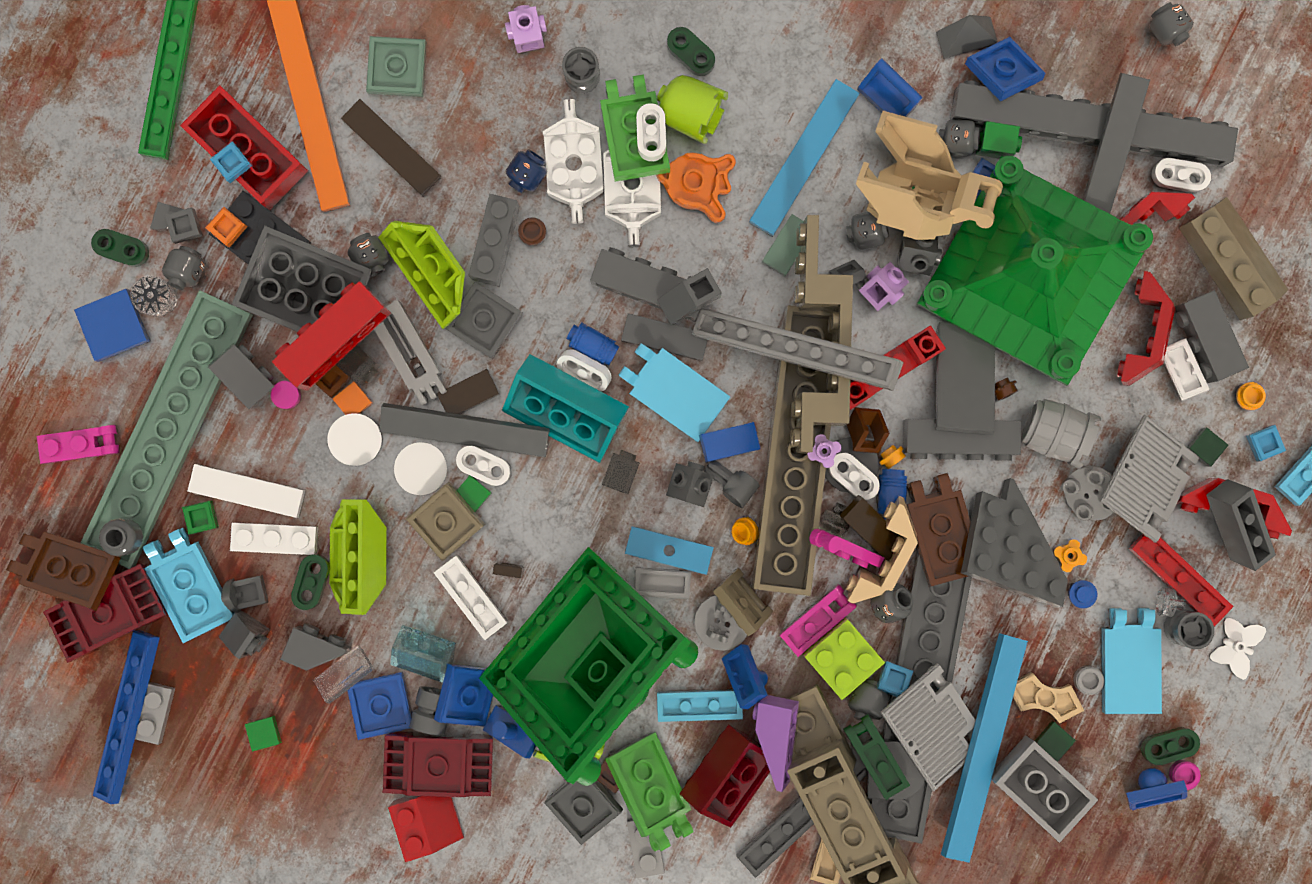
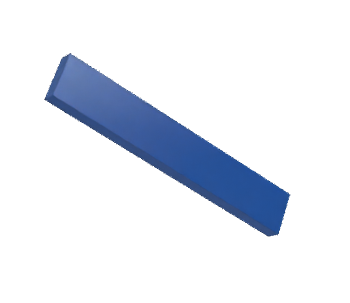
(126, 717)

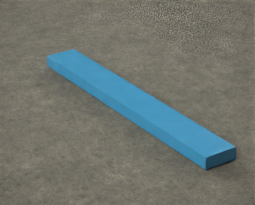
(984, 748)

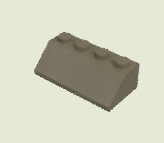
(1234, 259)

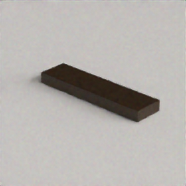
(391, 147)

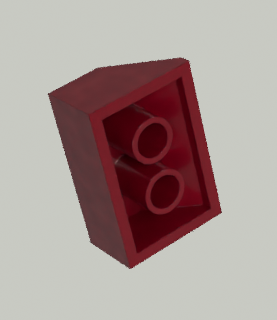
(727, 777)

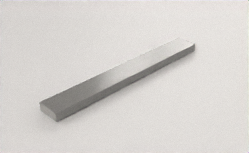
(798, 349)

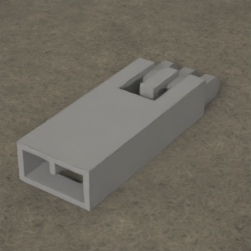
(402, 345)

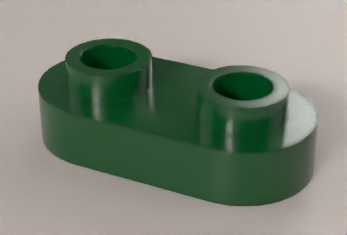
(690, 50)
(118, 247)
(311, 581)
(1169, 747)

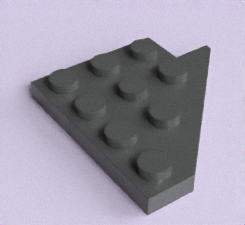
(1011, 550)

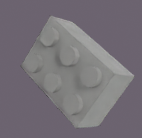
(1043, 788)

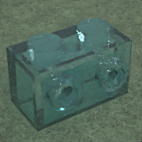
(422, 653)

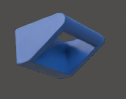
(888, 90)

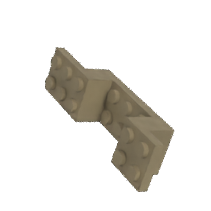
(828, 294)
(836, 802)

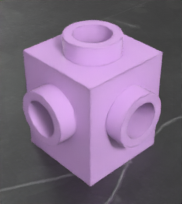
(526, 28)
(884, 286)

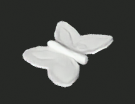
(1237, 645)

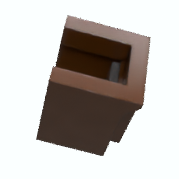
(867, 430)

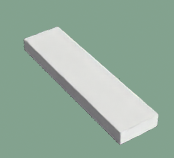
(246, 490)

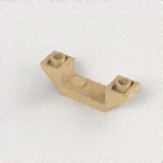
(868, 585)

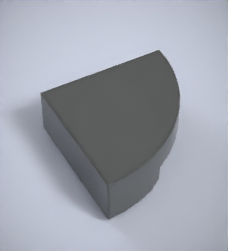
(159, 221)

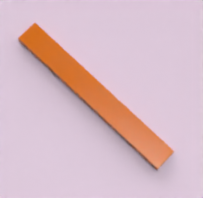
(309, 104)

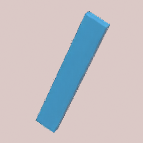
(804, 157)

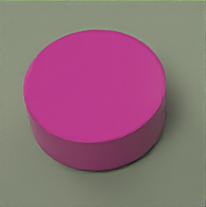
(285, 395)
(1185, 771)

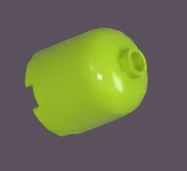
(692, 106)

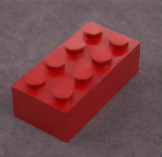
(224, 121)
(330, 336)

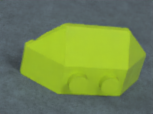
(427, 267)
(357, 556)

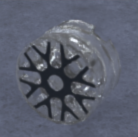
(153, 296)

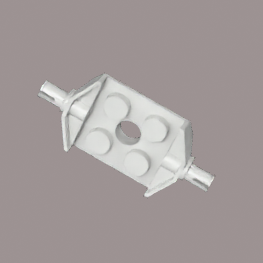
(573, 139)
(629, 206)

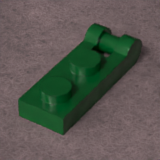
(877, 758)

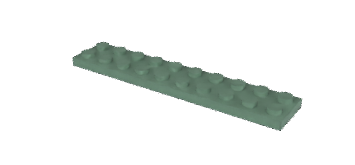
(169, 421)

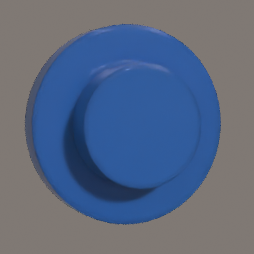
(1082, 594)

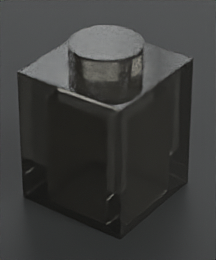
(359, 366)
(621, 472)

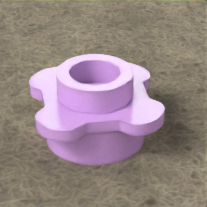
(831, 447)

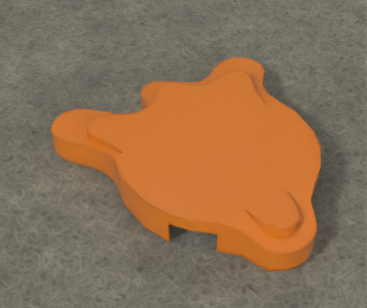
(698, 181)

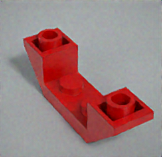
(1164, 203)
(912, 352)
(1138, 366)
(1275, 521)

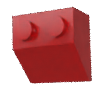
(425, 824)

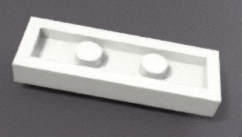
(274, 538)
(470, 597)

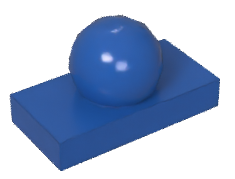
(1155, 790)

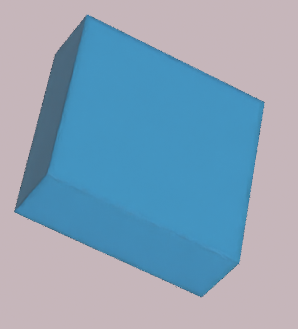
(231, 162)
(1266, 443)
(894, 679)

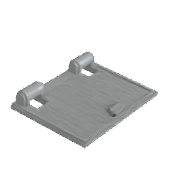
(1149, 479)
(932, 726)

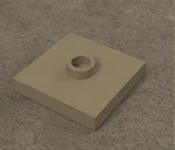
(445, 521)

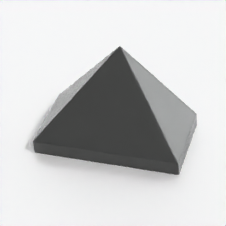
(966, 35)

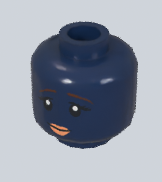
(526, 171)

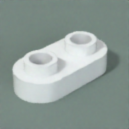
(651, 134)
(1179, 175)
(584, 369)
(483, 467)
(854, 475)

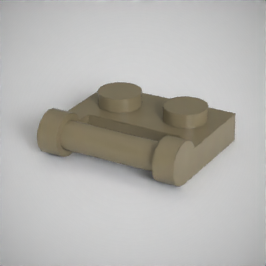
(742, 602)

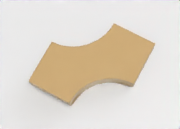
(1058, 701)

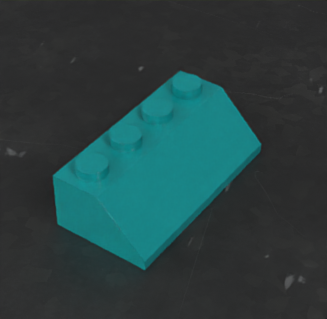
(570, 408)

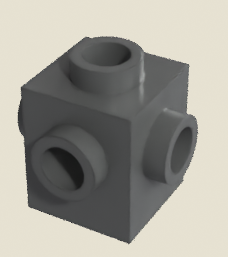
(918, 255)
(690, 483)

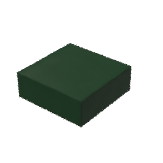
(1207, 446)
(1055, 741)

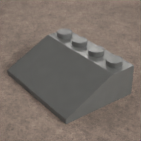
(293, 280)

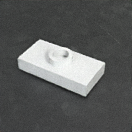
(1184, 370)

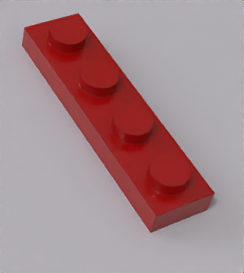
(1182, 577)

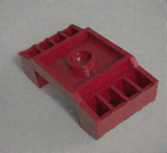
(126, 606)
(437, 765)

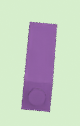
(776, 733)

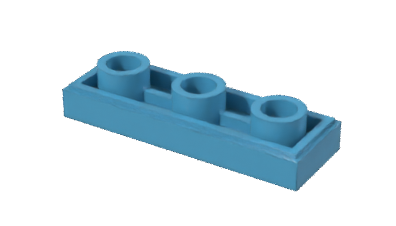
(651, 546)

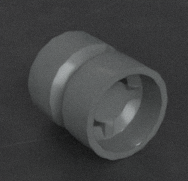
(581, 69)
(1189, 629)
(423, 717)

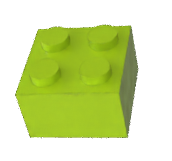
(843, 658)

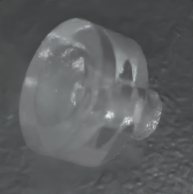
(1168, 602)

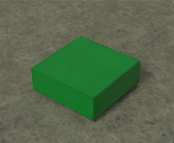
(473, 493)
(200, 517)
(263, 733)

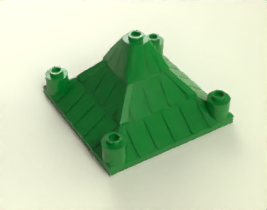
(1037, 275)
(584, 665)

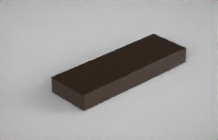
(870, 526)

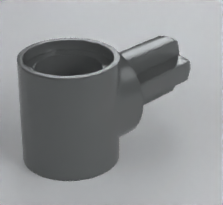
(737, 486)

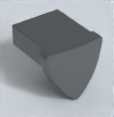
(244, 593)

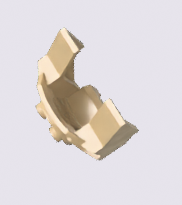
(940, 191)

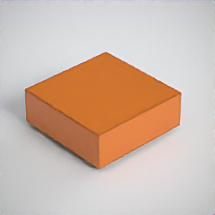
(226, 227)
(352, 399)

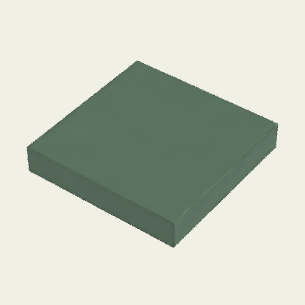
(396, 66)

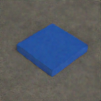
(1005, 68)
(111, 325)
(463, 697)
(380, 705)

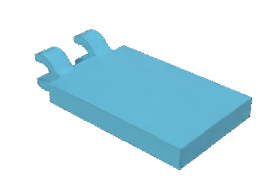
(675, 391)
(186, 586)
(1131, 664)

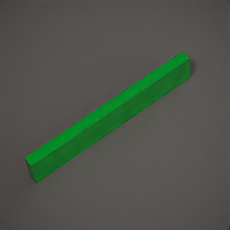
(167, 78)

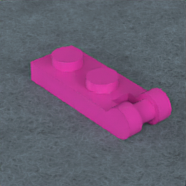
(77, 444)
(845, 549)
(817, 621)

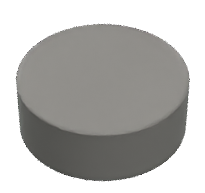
(1088, 680)

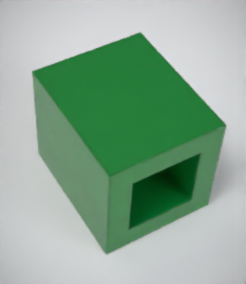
(999, 140)

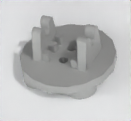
(1084, 481)
(717, 634)

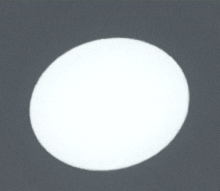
(354, 439)
(420, 468)

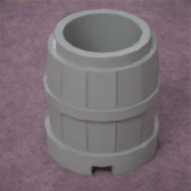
(1060, 431)

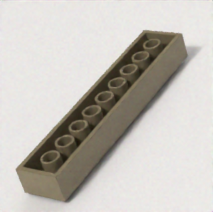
(791, 480)

